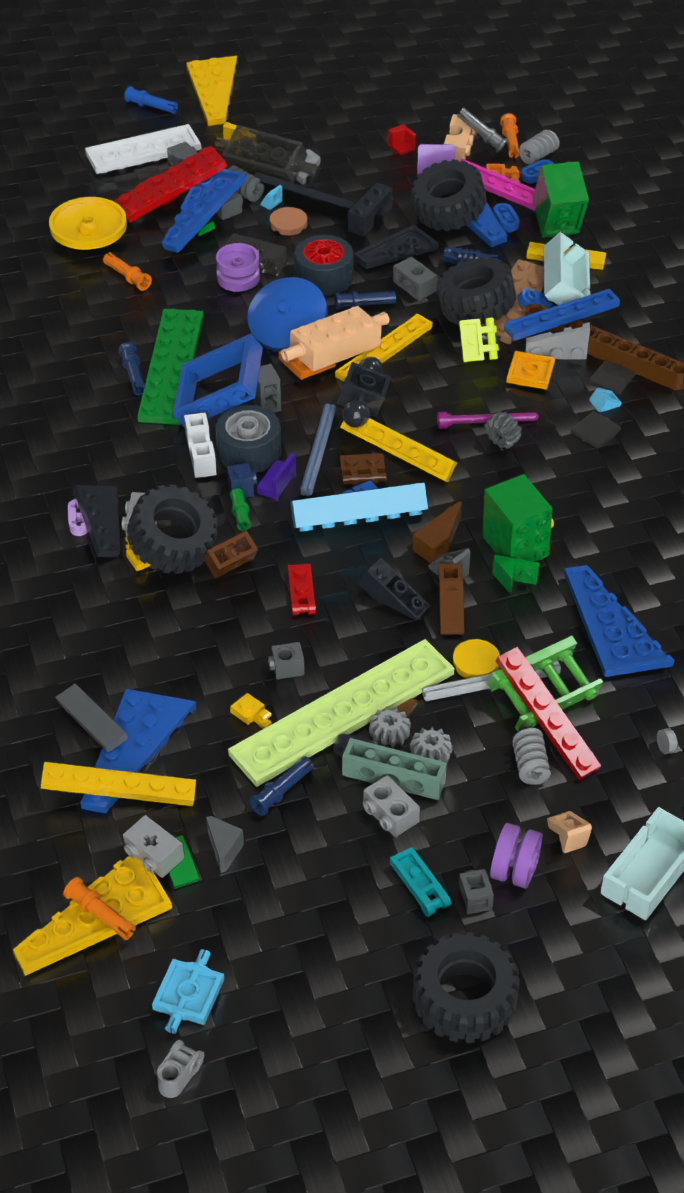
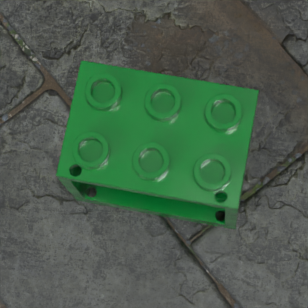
(560, 199)
(517, 520)

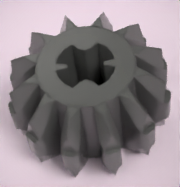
(503, 430)

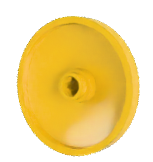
(87, 223)

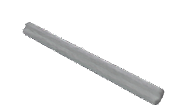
(467, 685)

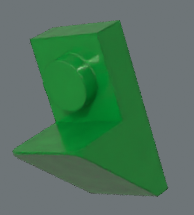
(512, 569)

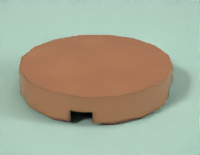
(288, 221)

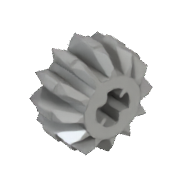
(389, 727)
(431, 744)

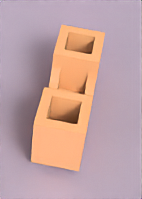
(461, 137)

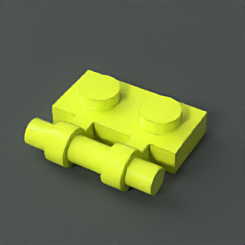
(472, 343)

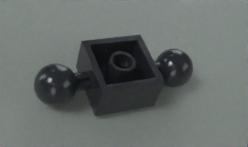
(363, 391)

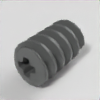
(252, 188)

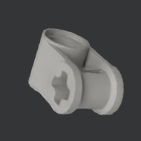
(179, 1064)

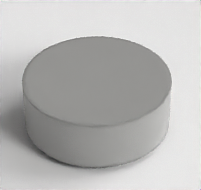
(667, 741)

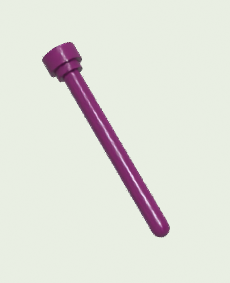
(445, 420)

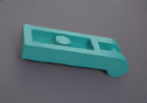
(420, 881)

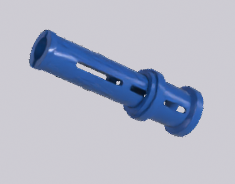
(143, 98)

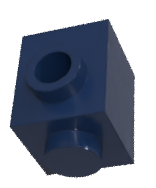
(242, 477)

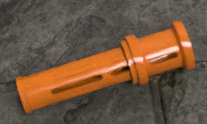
(510, 130)
(132, 274)
(90, 902)

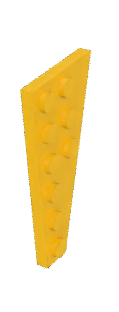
(213, 86)
(126, 889)

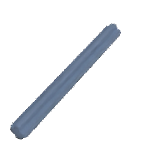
(317, 450)

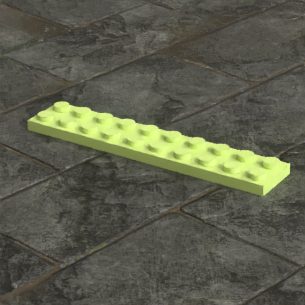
(339, 712)

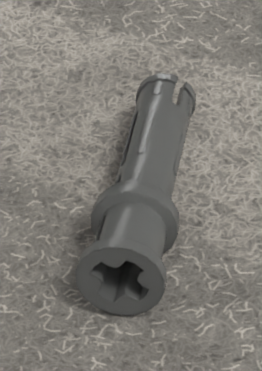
(489, 135)

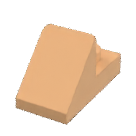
(572, 830)

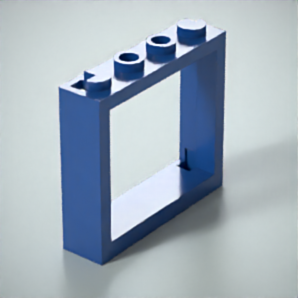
(243, 351)

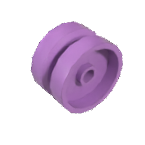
(237, 267)
(515, 855)

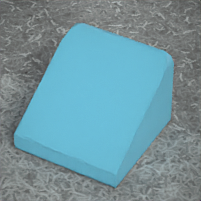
(272, 198)
(604, 400)

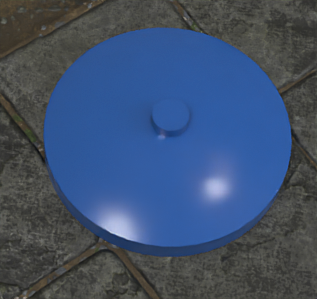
(282, 308)

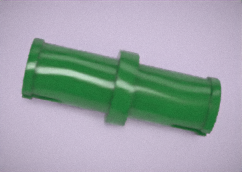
(240, 509)

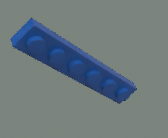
(561, 314)

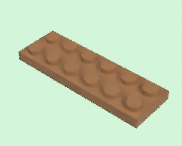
(524, 276)

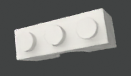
(199, 445)

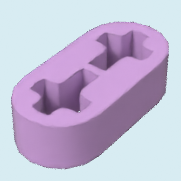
(74, 517)

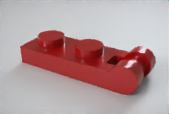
(301, 589)

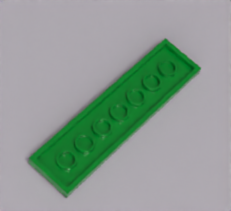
(174, 346)

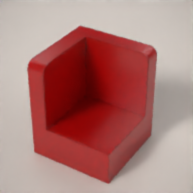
(401, 139)

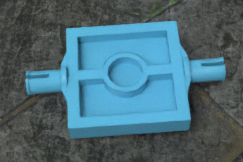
(188, 991)

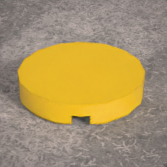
(475, 658)

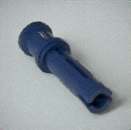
(354, 299)
(131, 363)
(274, 791)

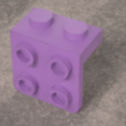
(432, 153)

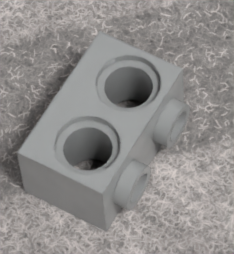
(387, 800)

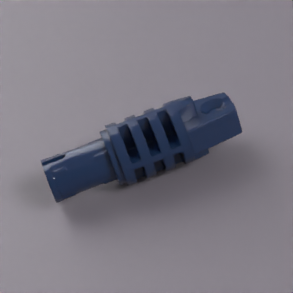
(457, 255)

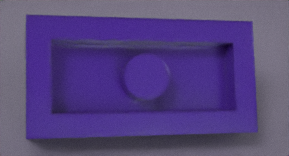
(277, 477)

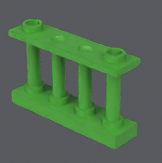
(544, 660)

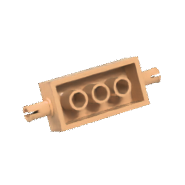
(335, 338)

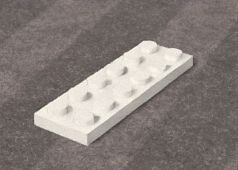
(139, 149)

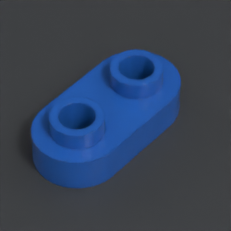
(531, 172)
(507, 217)
(529, 296)

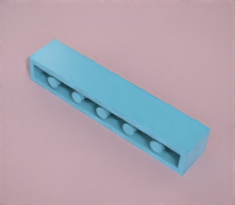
(359, 505)

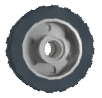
(248, 436)

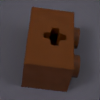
(230, 554)

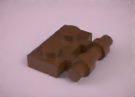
(363, 468)

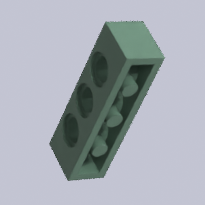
(409, 771)

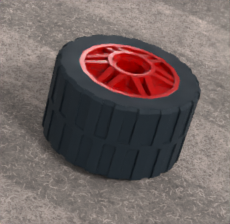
(325, 262)

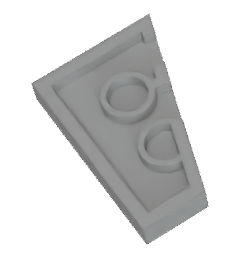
(561, 345)

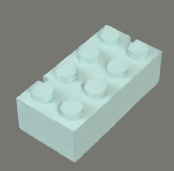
(565, 274)
(647, 869)

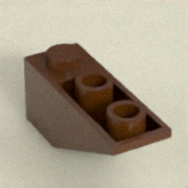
(438, 534)
(451, 599)

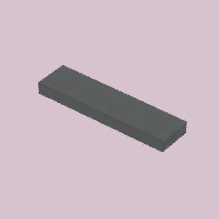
(92, 718)

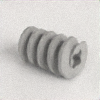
(538, 146)
(531, 756)

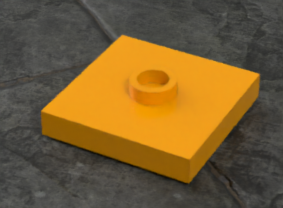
(531, 370)

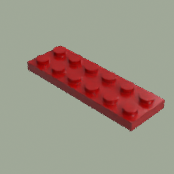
(171, 183)

